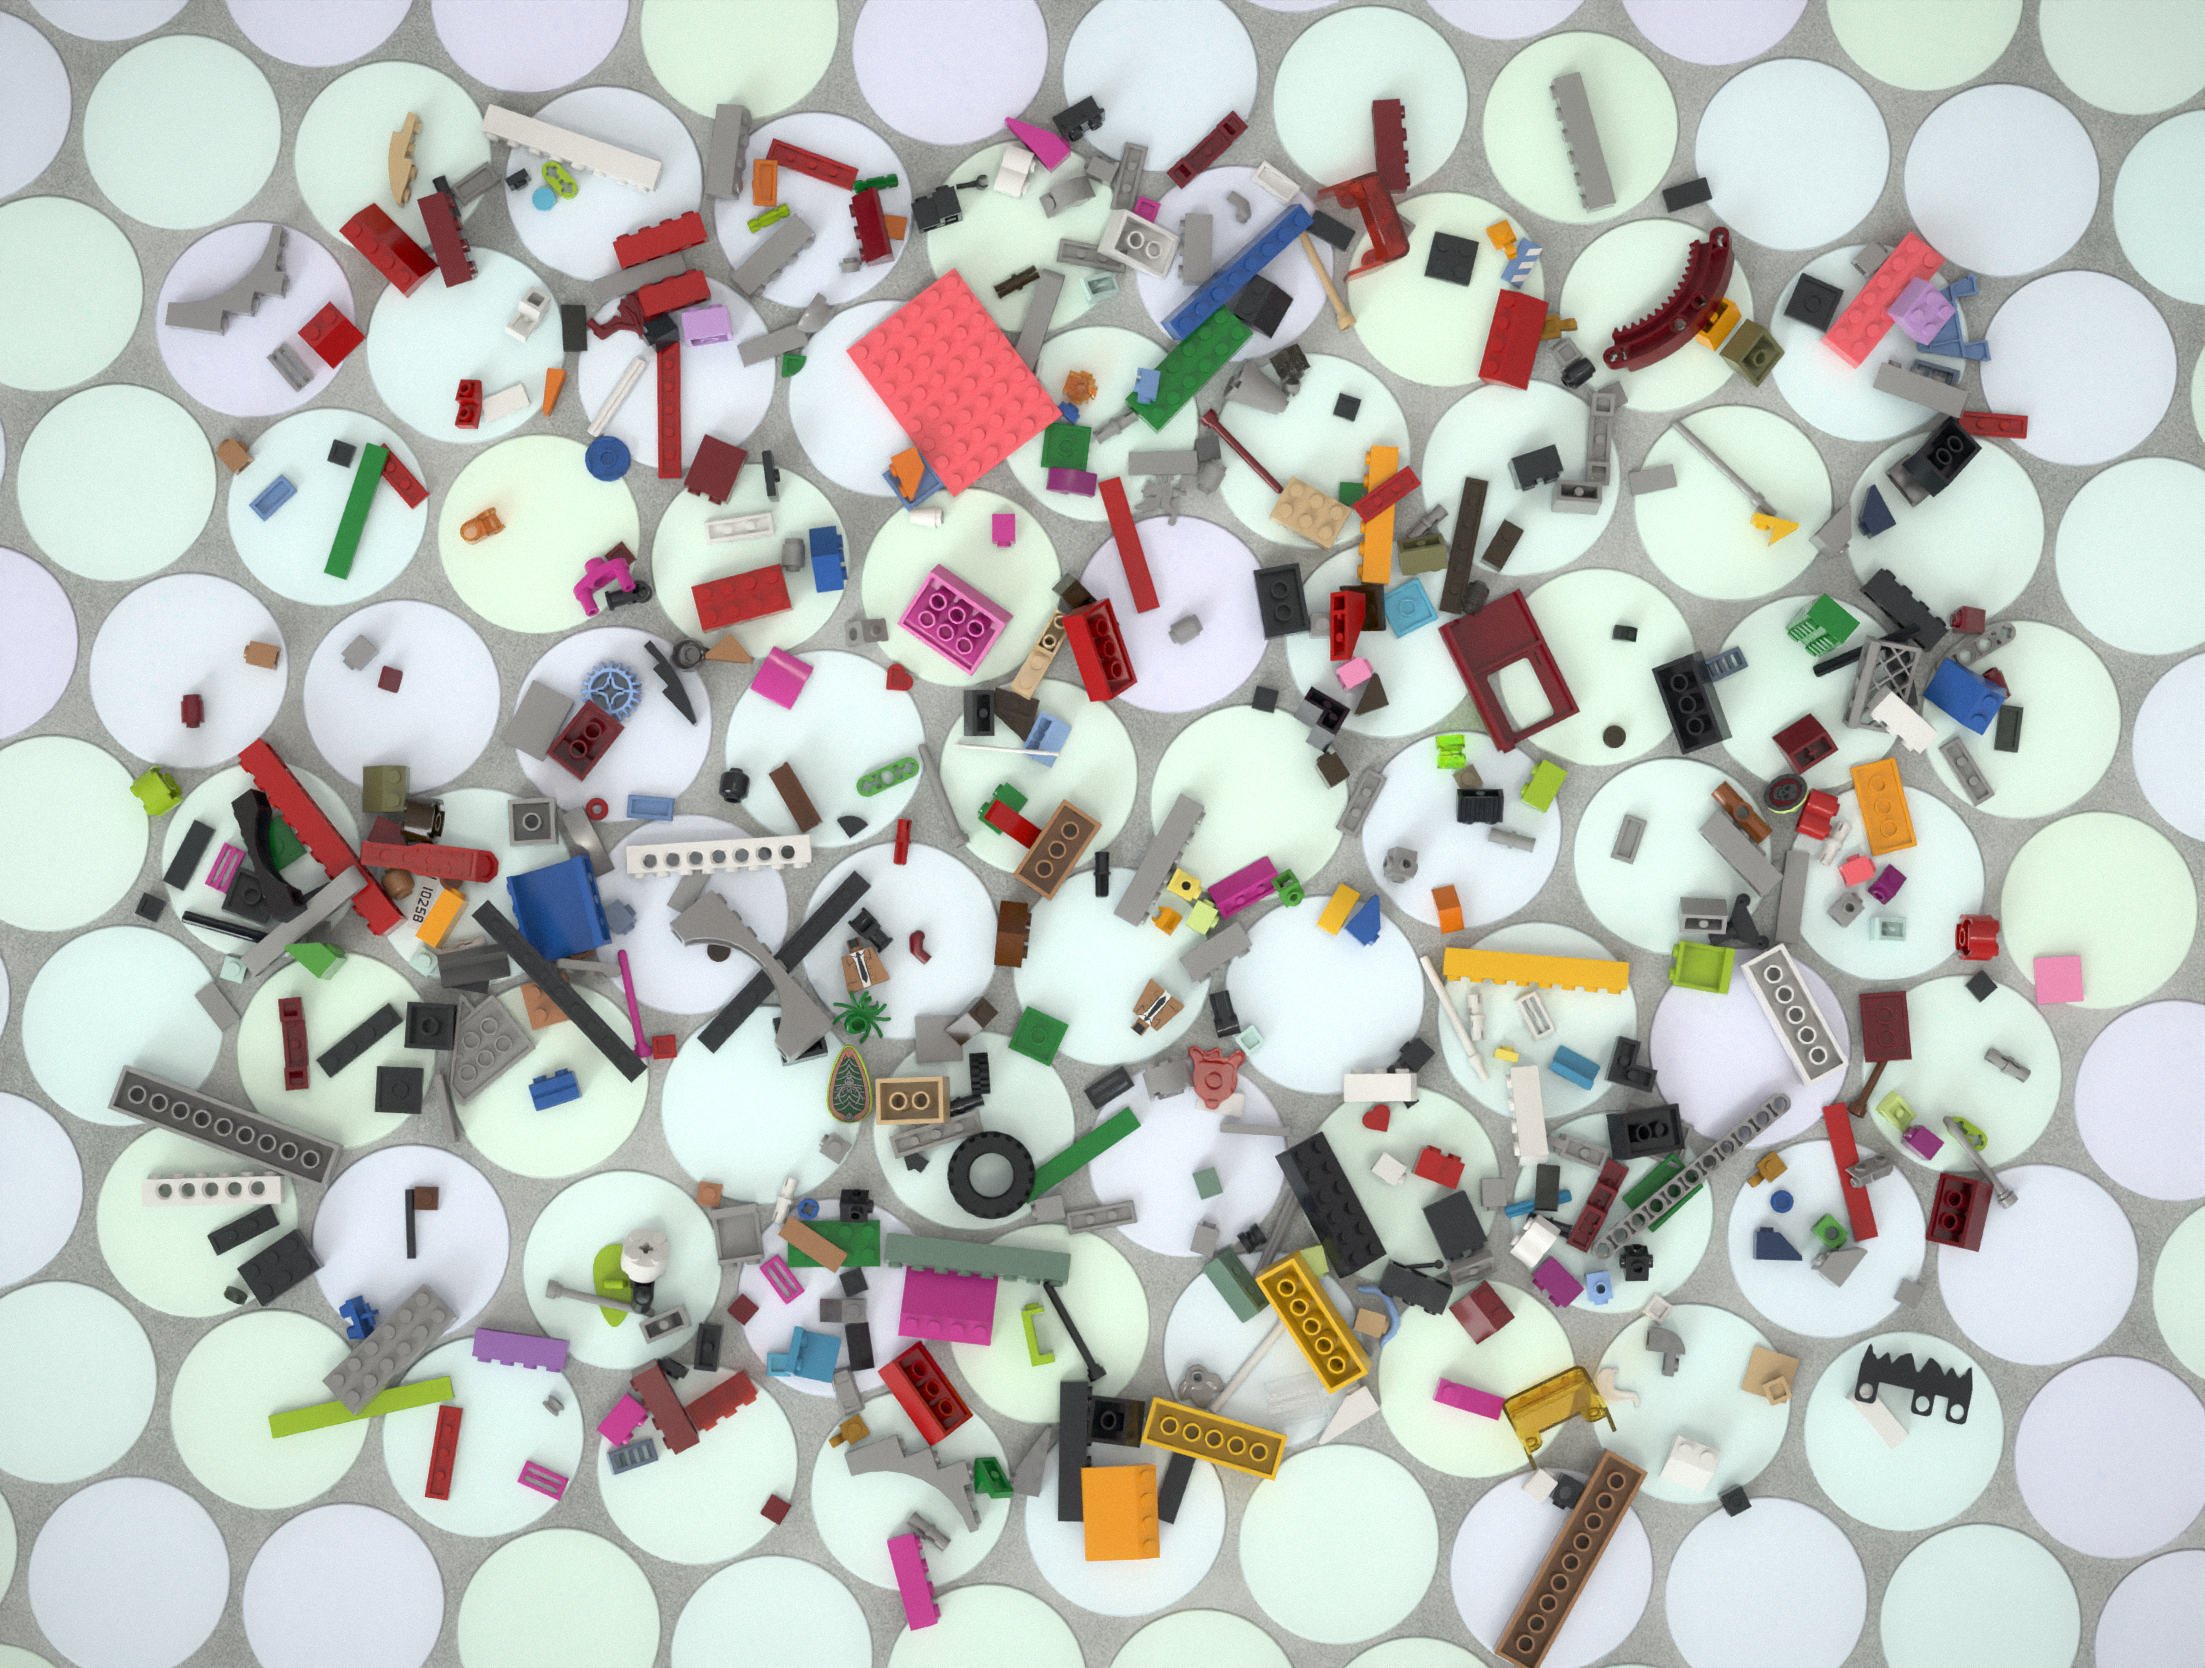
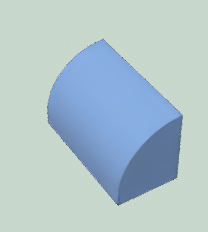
(1046, 735)

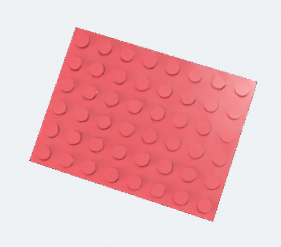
(954, 382)

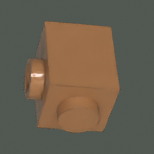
(234, 455)

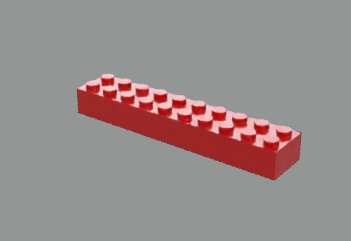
(319, 834)

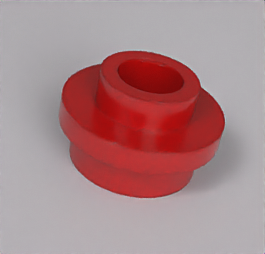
(592, 803)

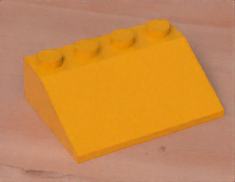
(1120, 1512)

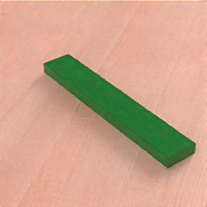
(356, 511)
(1083, 1151)

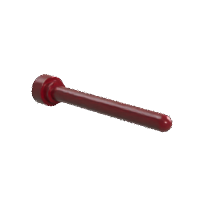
(1212, 421)

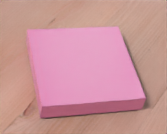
(2058, 979)

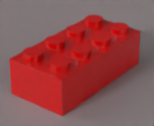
(742, 598)

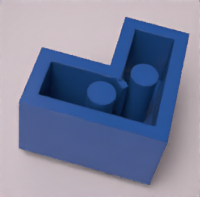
(827, 559)

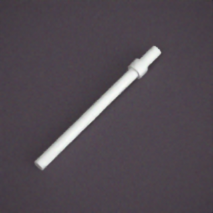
(1475, 1059)
(1247, 1368)

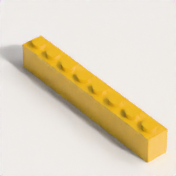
(1535, 969)

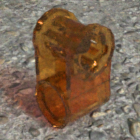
(483, 526)

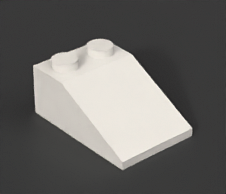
(1147, 244)

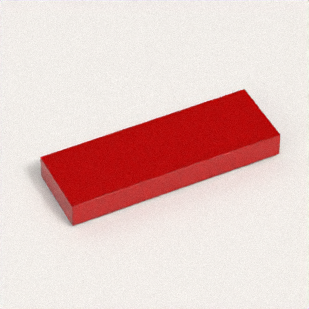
(1994, 425)
(403, 481)
(1386, 494)
(1012, 824)

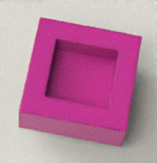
(1147, 209)

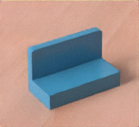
(1574, 1067)

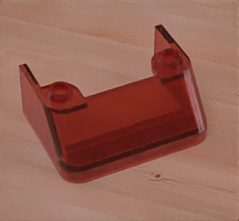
(1380, 217)

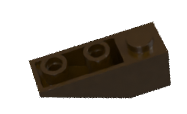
(1073, 592)

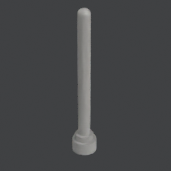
(958, 836)
(2005, 1196)
(556, 1290)

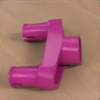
(598, 576)

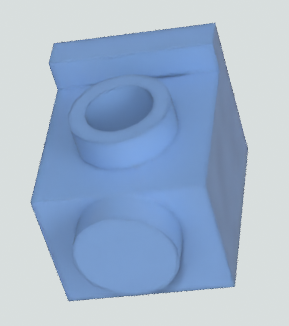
(1147, 385)

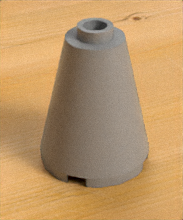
(1255, 389)

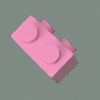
(1353, 673)

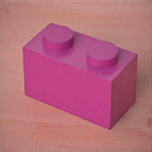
(623, 1420)

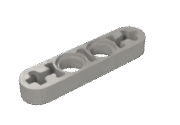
(1974, 648)

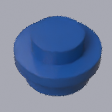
(1781, 1201)

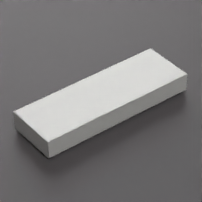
(739, 528)

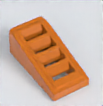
(554, 382)

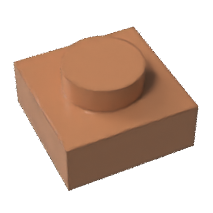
(709, 1194)

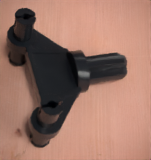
(1741, 926)

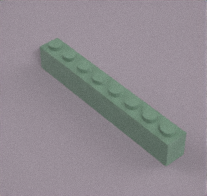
(977, 1258)

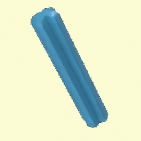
(1528, 1206)

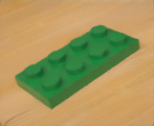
(858, 1240)

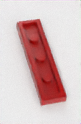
(812, 164)
(444, 1452)

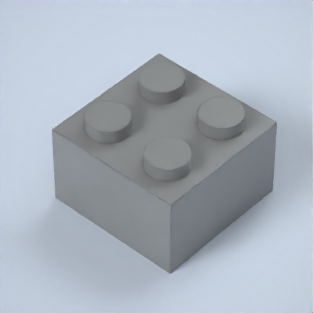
(533, 822)

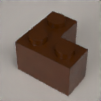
(1012, 934)

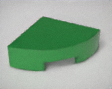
(792, 364)

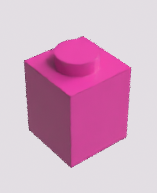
(1003, 530)

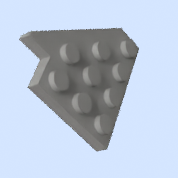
(484, 1047)

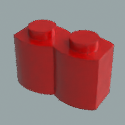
(1816, 815)

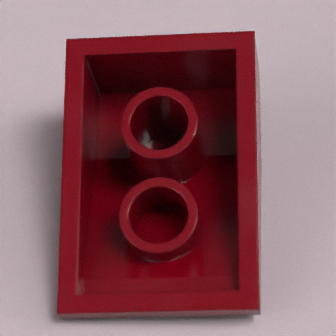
(585, 740)

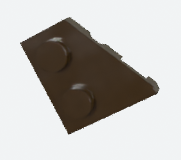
(1015, 711)

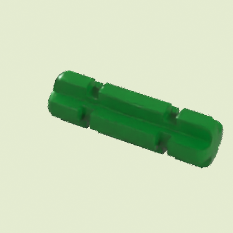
(880, 182)

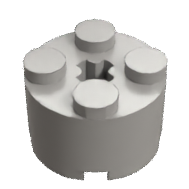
(1167, 1079)

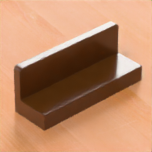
(795, 797)

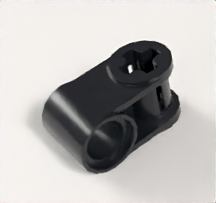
(643, 1290)

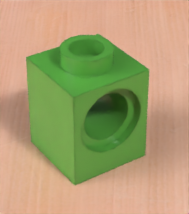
(1821, 1226)

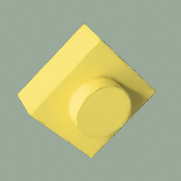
(1506, 1053)

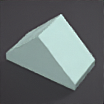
(1099, 287)
(1887, 929)

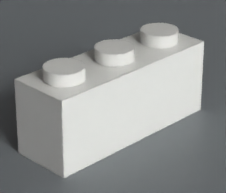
(1901, 720)
(1380, 1086)

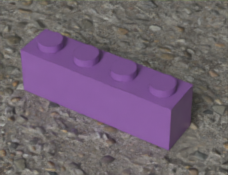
(520, 1348)

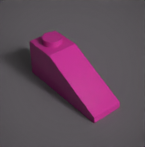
(1044, 144)
(1468, 1398)

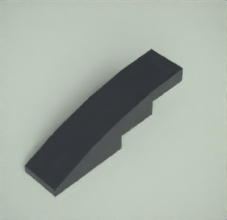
(675, 690)

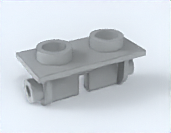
(1877, 1166)

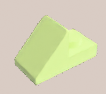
(1896, 1111)

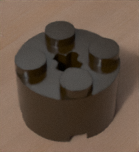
(423, 820)

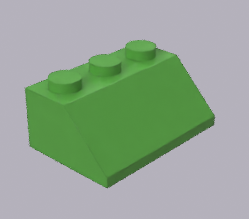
(319, 958)

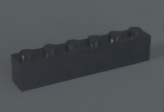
(1072, 1447)

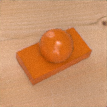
(764, 182)

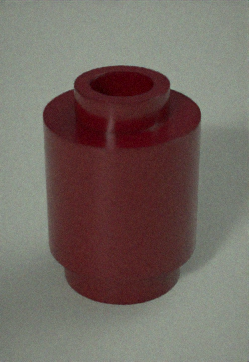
(192, 711)

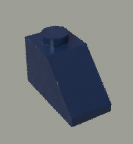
(1874, 514)
(1773, 1246)

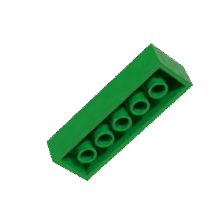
(1192, 367)
(1821, 626)

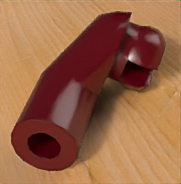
(916, 946)

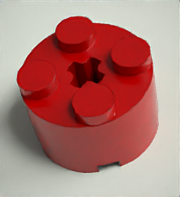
(1977, 937)

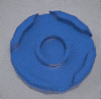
(607, 459)

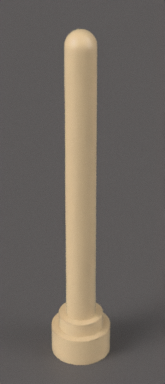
(1345, 319)

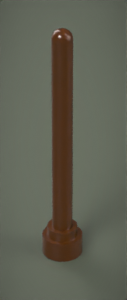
(1859, 1106)

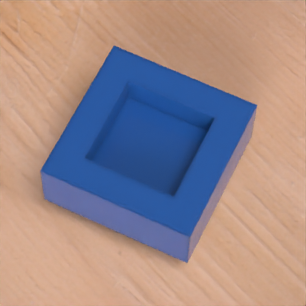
(1070, 412)

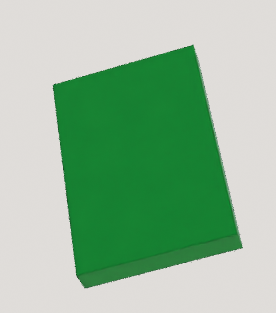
(1652, 1182)

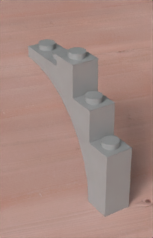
(265, 280)
(923, 1464)

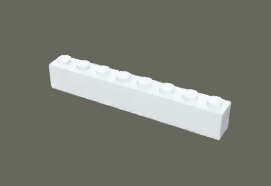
(571, 148)

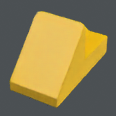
(1779, 527)

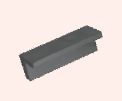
(473, 965)

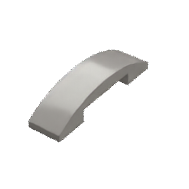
(1600, 437)

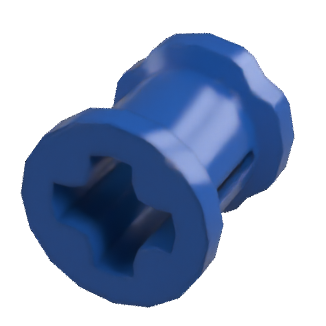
(806, 1215)

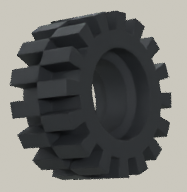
(979, 1073)

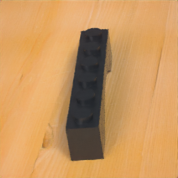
(254, 818)

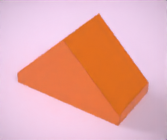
(1448, 909)

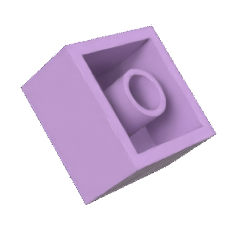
(1921, 311)
(707, 325)

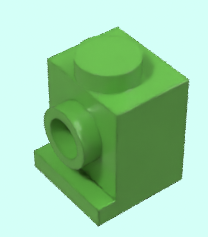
(1291, 893)

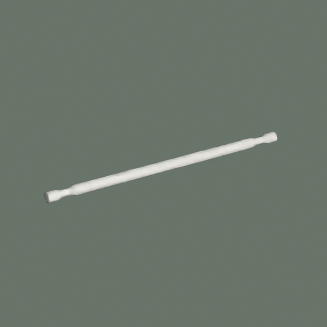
(1006, 749)

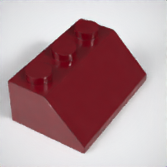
(871, 228)
(1959, 1212)

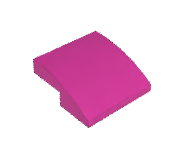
(782, 678)

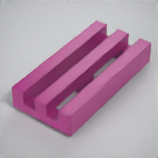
(212, 874)
(771, 1263)
(561, 1488)

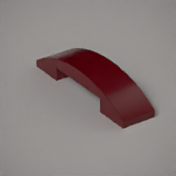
(1207, 150)
(295, 1043)

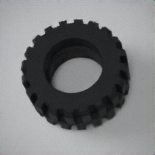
(959, 1175)

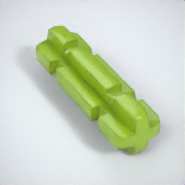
(768, 218)

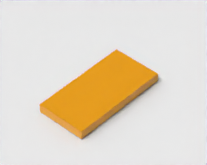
(1883, 806)

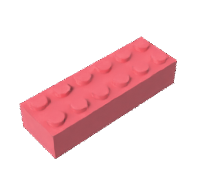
(1866, 317)

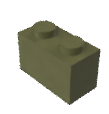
(1422, 554)

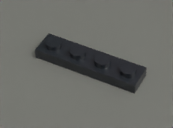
(360, 1040)

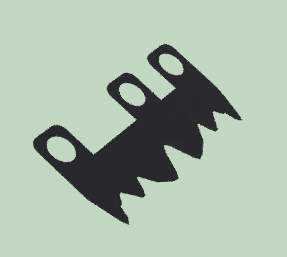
(1926, 1382)

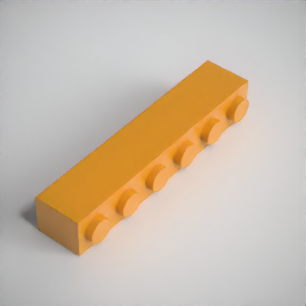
(1379, 531)

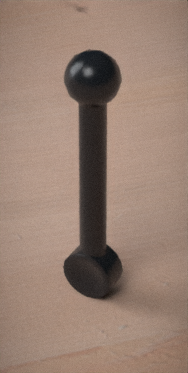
(1437, 1264)

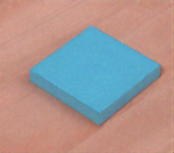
(1408, 608)

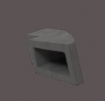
(588, 840)

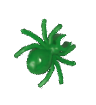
(861, 1016)

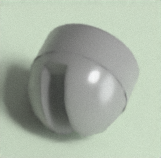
(1291, 387)

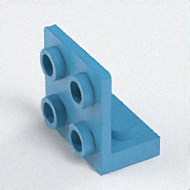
(812, 1355)

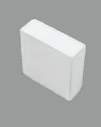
(1657, 1308)

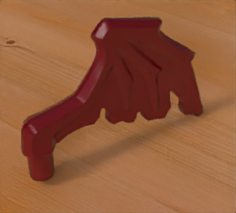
(630, 320)

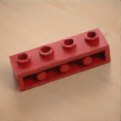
(661, 240)

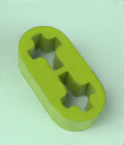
(555, 184)
(1973, 1130)

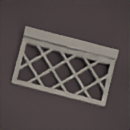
(1864, 676)

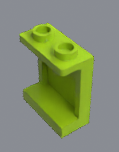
(1701, 967)
(1036, 1357)

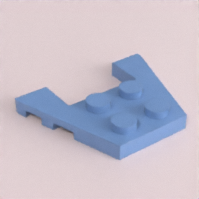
(1949, 339)

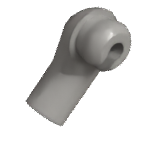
(1243, 206)

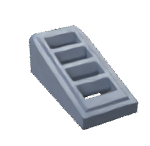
(1938, 368)
(1739, 657)
(634, 1464)

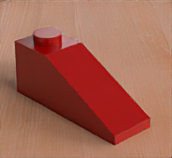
(1346, 622)

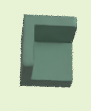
(1207, 1183)

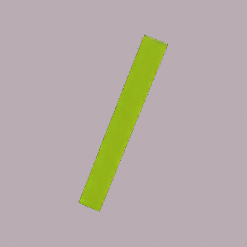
(336, 1412)

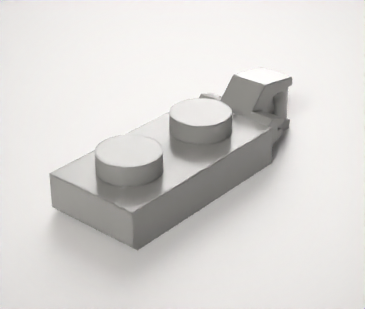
(1579, 1151)

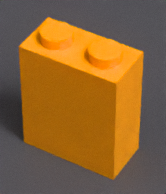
(443, 918)

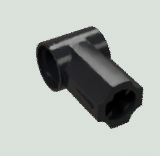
(1225, 1018)

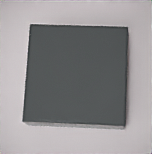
(1208, 449)

